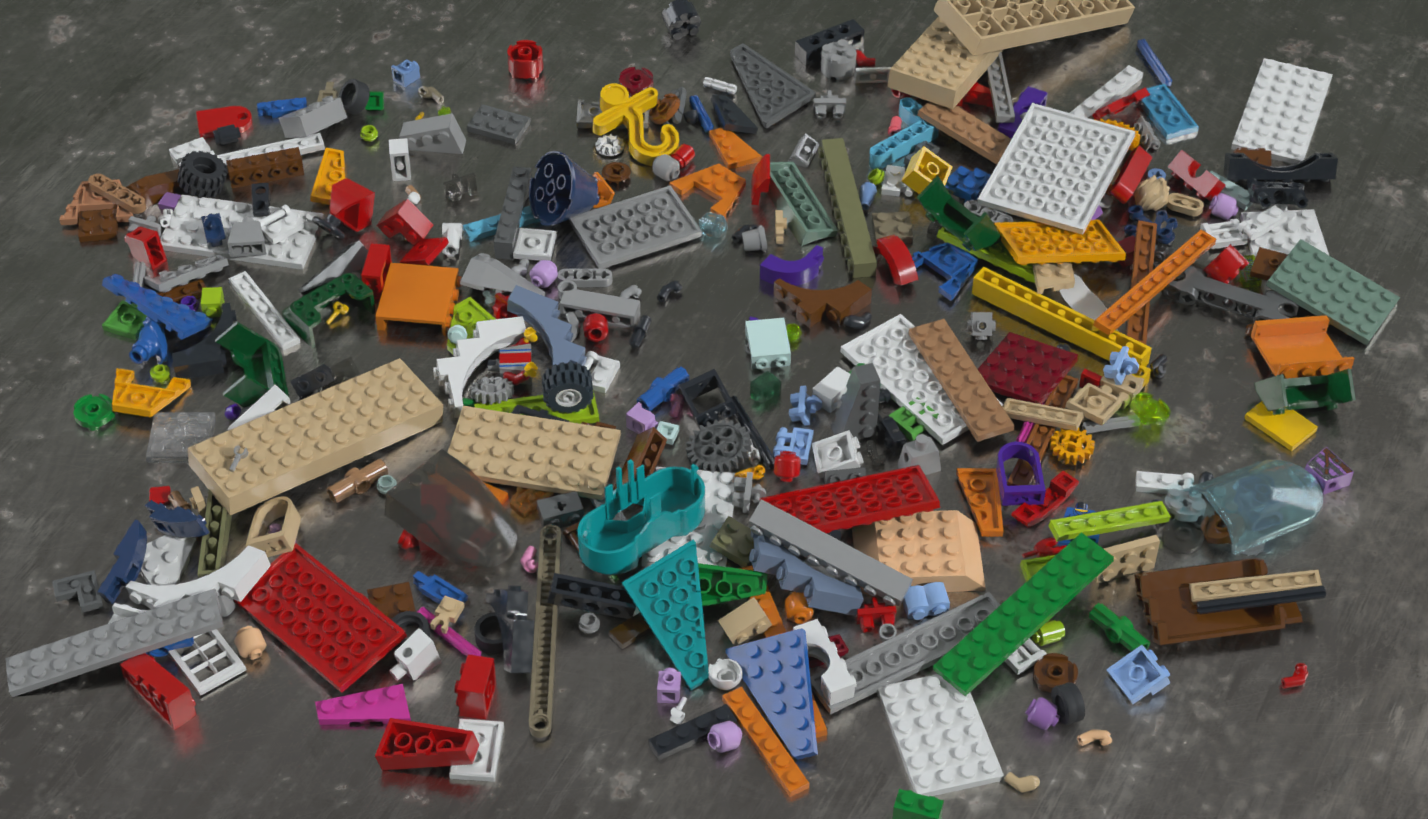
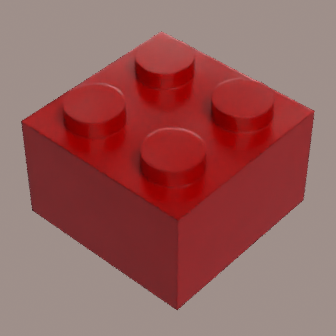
(475, 686)

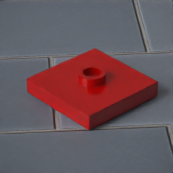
(425, 251)

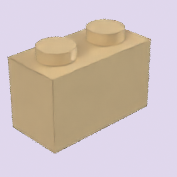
(745, 622)

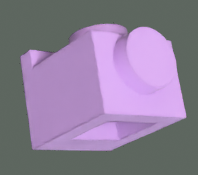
(640, 419)
(669, 682)

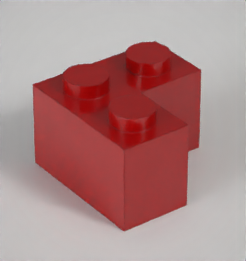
(407, 220)

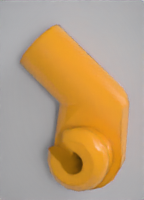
(758, 472)

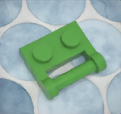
(905, 419)

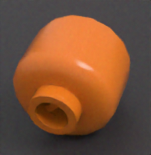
(797, 608)

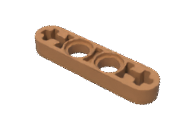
(100, 185)

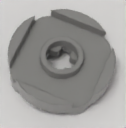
(1184, 506)

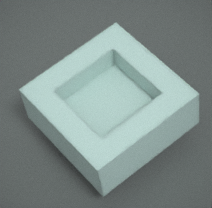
(669, 431)

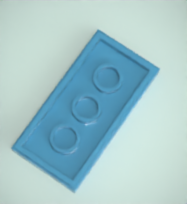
(1167, 113)

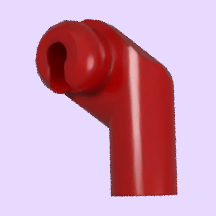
(862, 60)
(1298, 678)

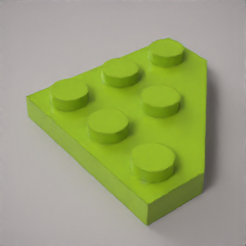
(467, 314)

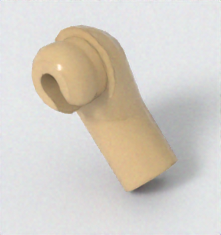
(1022, 784)

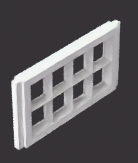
(218, 677)

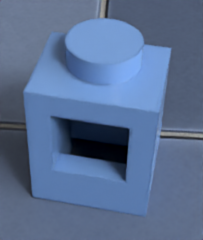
(405, 72)

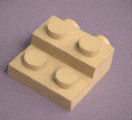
(1094, 404)

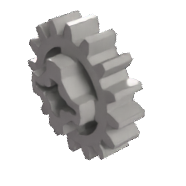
(491, 390)

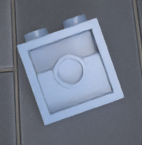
(1139, 674)

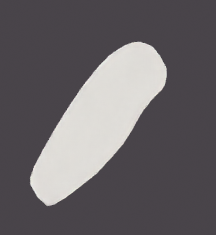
(1083, 300)

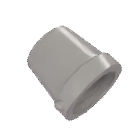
(755, 239)

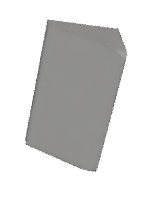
(804, 151)

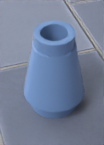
(867, 194)

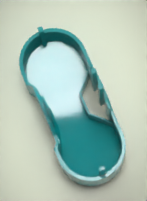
(671, 507)

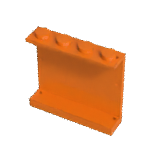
(419, 295)
(1298, 347)

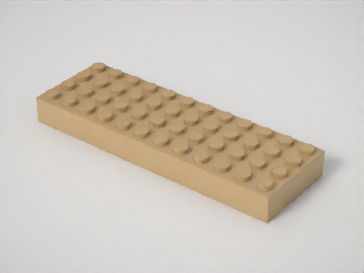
(1006, 24)
(939, 67)
(315, 435)

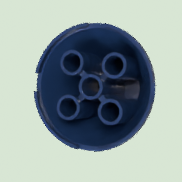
(561, 189)

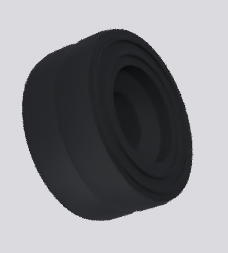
(1069, 703)

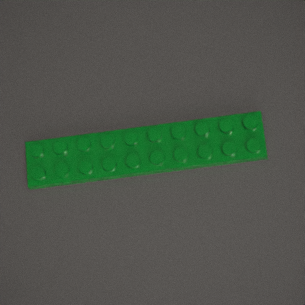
(1023, 614)

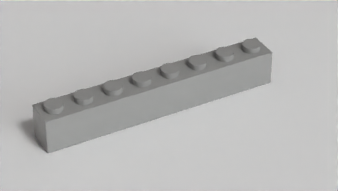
(830, 553)

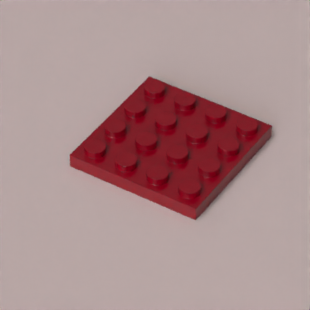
(1026, 368)

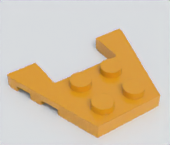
(143, 399)

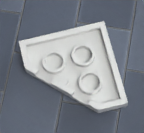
(167, 559)

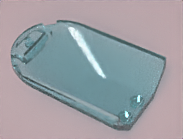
(1263, 501)

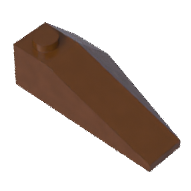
(155, 186)

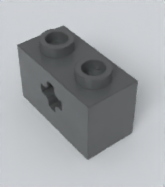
(560, 510)

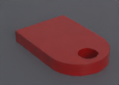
(212, 119)

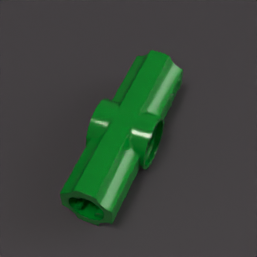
(1117, 628)

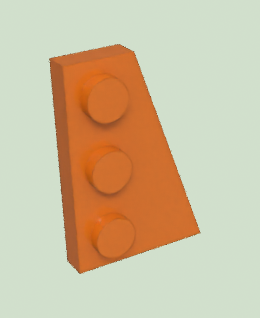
(732, 149)

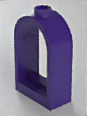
(1022, 493)

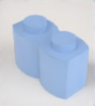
(926, 601)

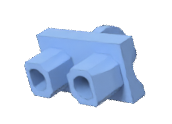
(1120, 366)
(805, 406)

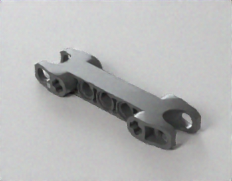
(1196, 286)

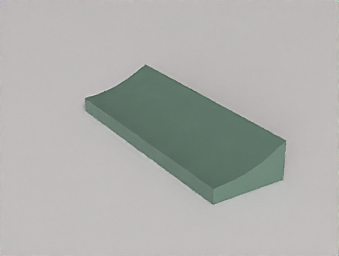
(799, 204)

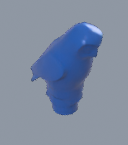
(150, 343)

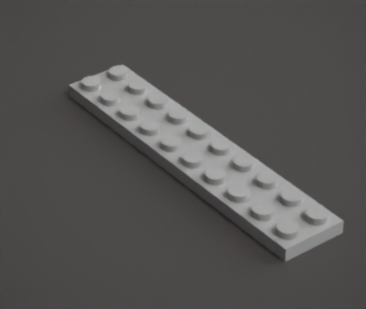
(113, 642)
(909, 651)

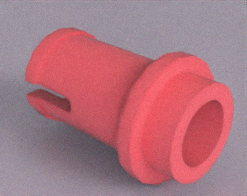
(895, 125)

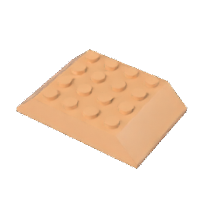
(926, 548)

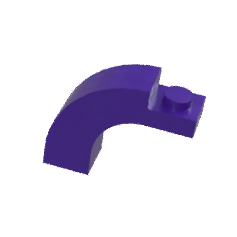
(792, 272)

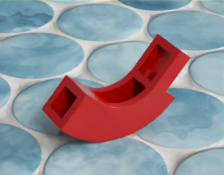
(898, 258)

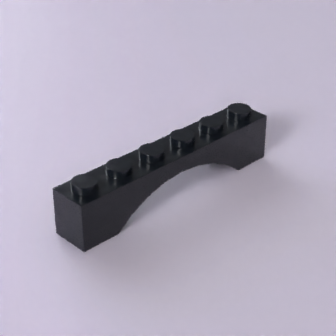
(1318, 166)

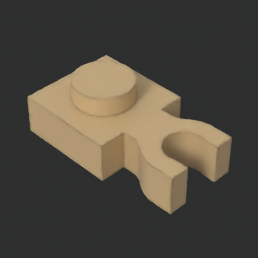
(780, 225)
(197, 501)
(446, 612)

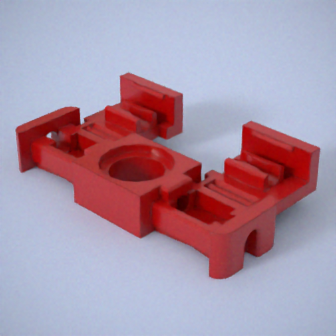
(1121, 104)

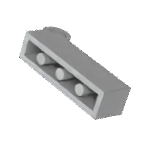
(617, 310)

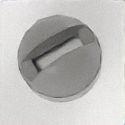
(887, 629)

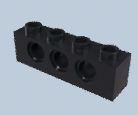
(810, 48)
(590, 596)

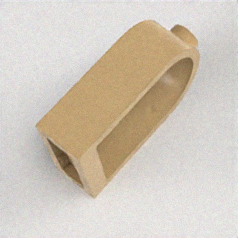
(280, 541)

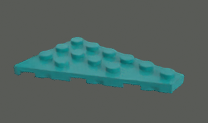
(672, 607)

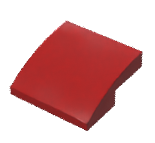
(760, 179)

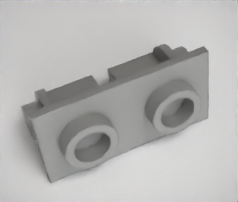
(1147, 136)

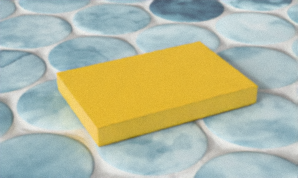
(1287, 429)

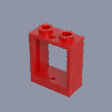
(376, 269)

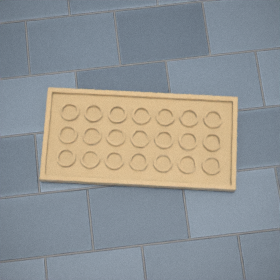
(535, 451)

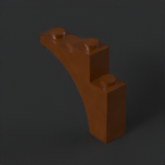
(816, 304)

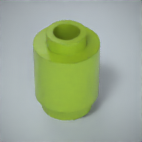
(1049, 633)

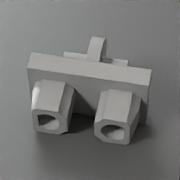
(829, 103)
(149, 223)
(745, 485)

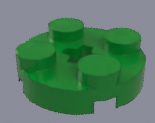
(96, 419)

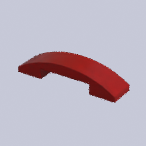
(1055, 495)

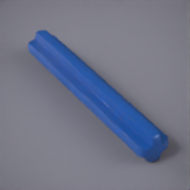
(1154, 62)

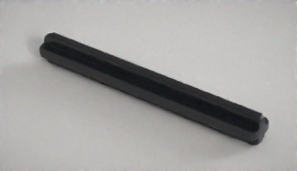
(757, 441)

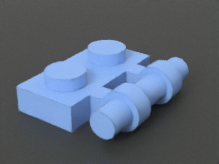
(799, 441)

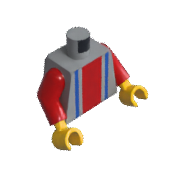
(516, 360)

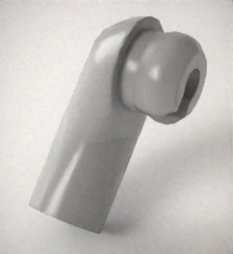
(522, 269)
(633, 291)

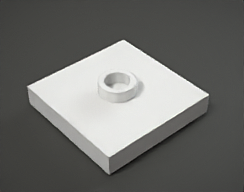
(534, 244)

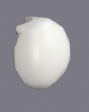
(725, 674)

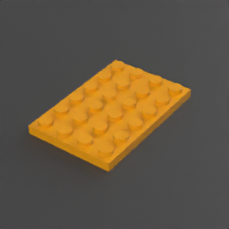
(1049, 244)

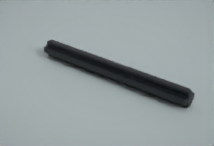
(1260, 600)

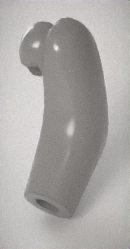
(572, 319)

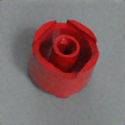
(525, 59)
(1226, 265)

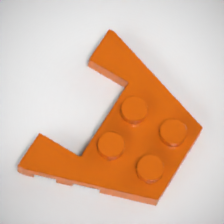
(716, 182)

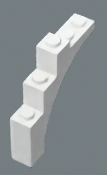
(469, 353)
(231, 580)

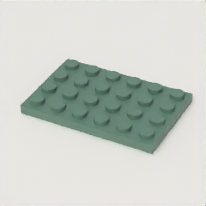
(1333, 290)

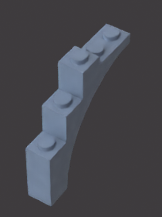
(543, 316)
(794, 575)

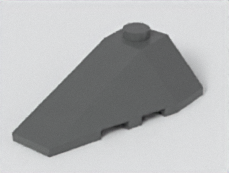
(346, 261)

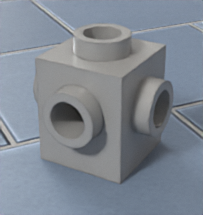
(976, 319)

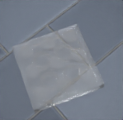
(175, 432)

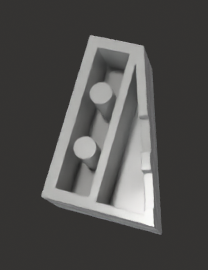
(313, 118)
(434, 135)

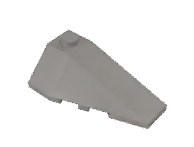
(493, 274)

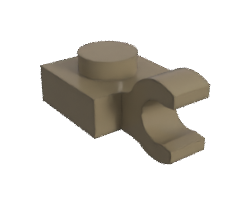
(329, 91)

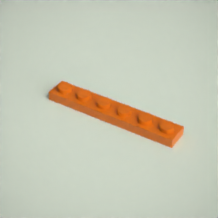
(766, 742)

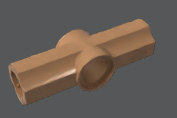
(357, 481)

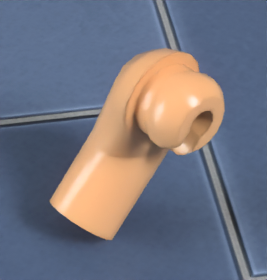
(1094, 734)

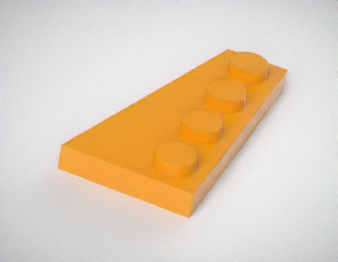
(330, 172)

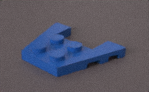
(949, 262)

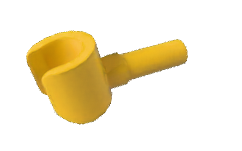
(339, 308)

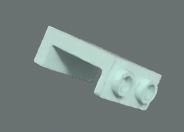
(768, 343)

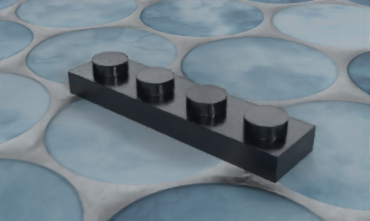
(689, 732)

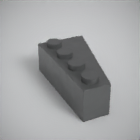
(859, 403)

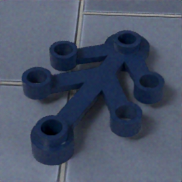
(1163, 235)

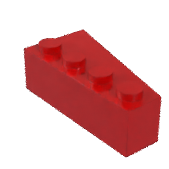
(160, 689)
(424, 745)

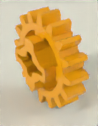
(1072, 445)

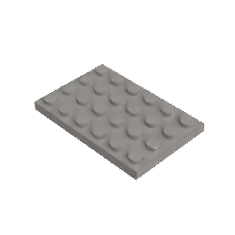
(635, 227)

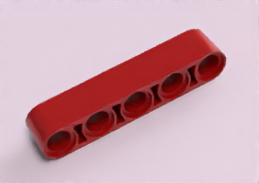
(1130, 174)

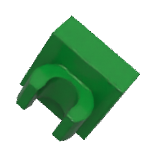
(375, 101)

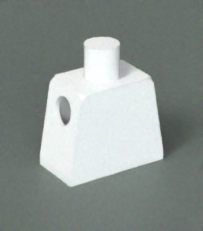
(415, 656)

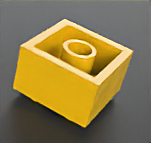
(924, 169)

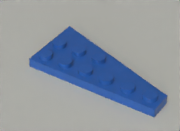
(159, 308)

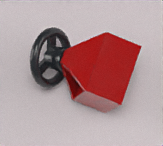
(350, 206)

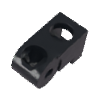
(261, 201)

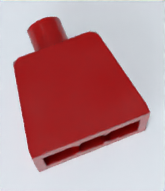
(146, 247)

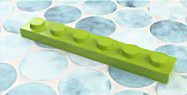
(1109, 521)

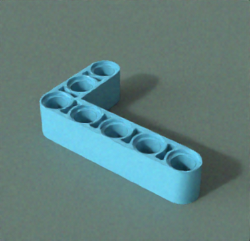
(905, 140)

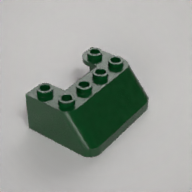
(304, 312)

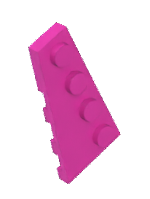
(365, 707)

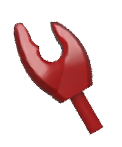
(1044, 549)

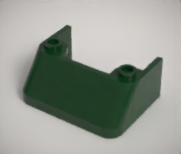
(970, 229)
(260, 361)
(1306, 392)

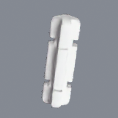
(720, 85)

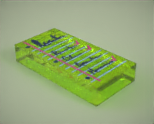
(1246, 280)

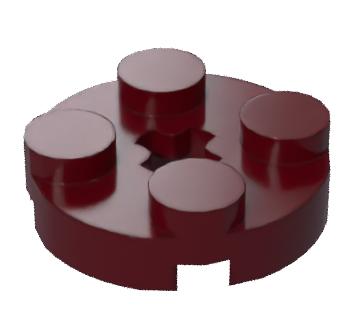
(642, 79)

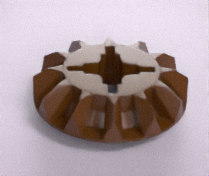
(618, 168)

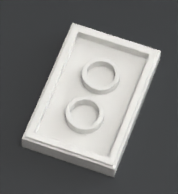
(486, 760)

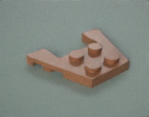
(86, 199)

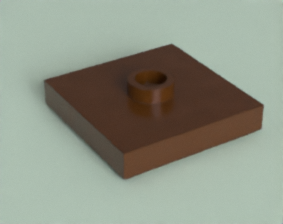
(1266, 263)

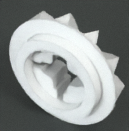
(607, 149)

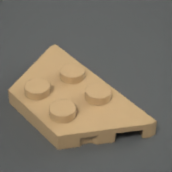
(1053, 276)

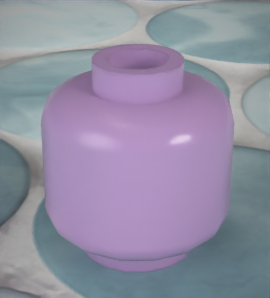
(1223, 206)
(543, 273)
(724, 736)

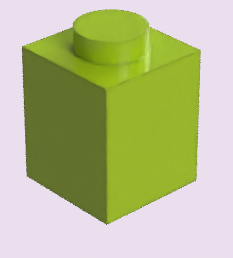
(212, 301)

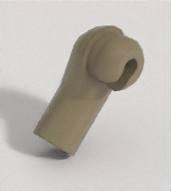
(430, 93)

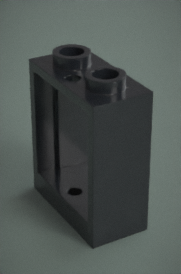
(710, 381)

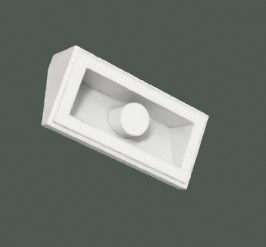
(872, 75)

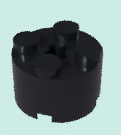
(681, 19)

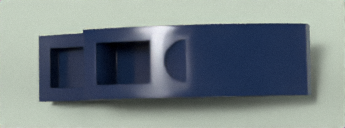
(177, 521)
(129, 557)

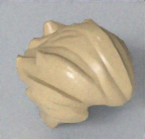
(1152, 193)

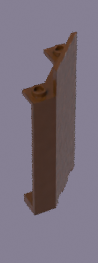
(1176, 619)

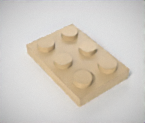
(1131, 558)

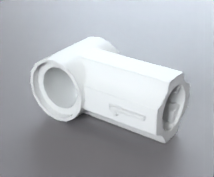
(453, 233)

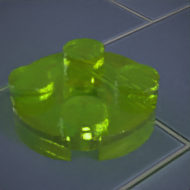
(1150, 410)

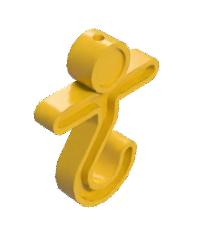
(620, 109)

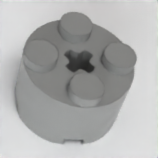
(838, 60)

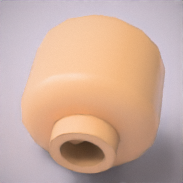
(250, 642)

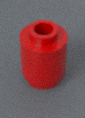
(683, 155)

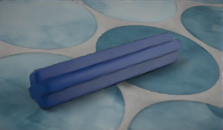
(702, 114)

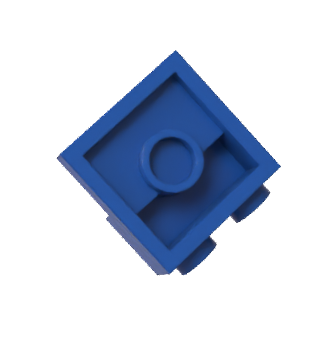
(967, 183)

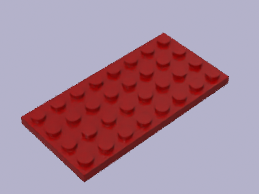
(860, 499)
(321, 618)

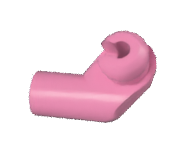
(527, 560)

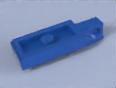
(281, 107)
(437, 588)

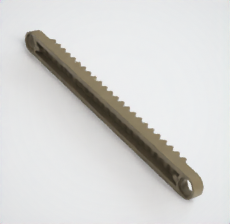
(544, 634)

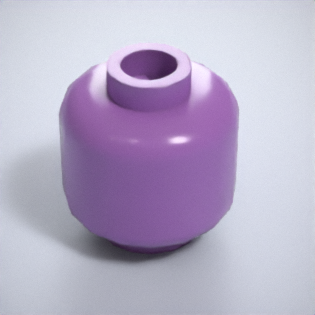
(1042, 713)

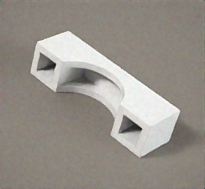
(836, 681)

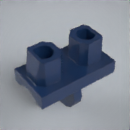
(213, 229)

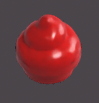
(407, 540)

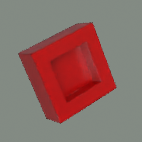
(1089, 377)

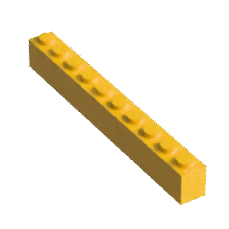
(1054, 317)

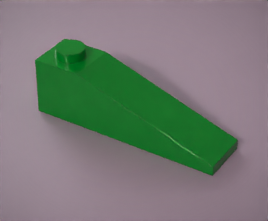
(728, 584)

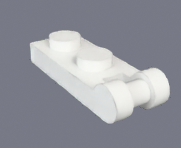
(1263, 222)
(1162, 482)

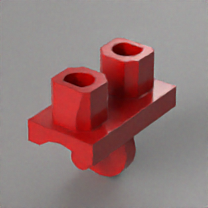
(500, 307)
(875, 613)

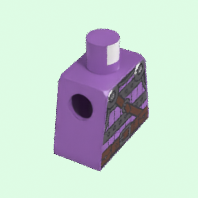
(1329, 471)

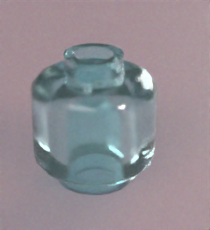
(713, 224)

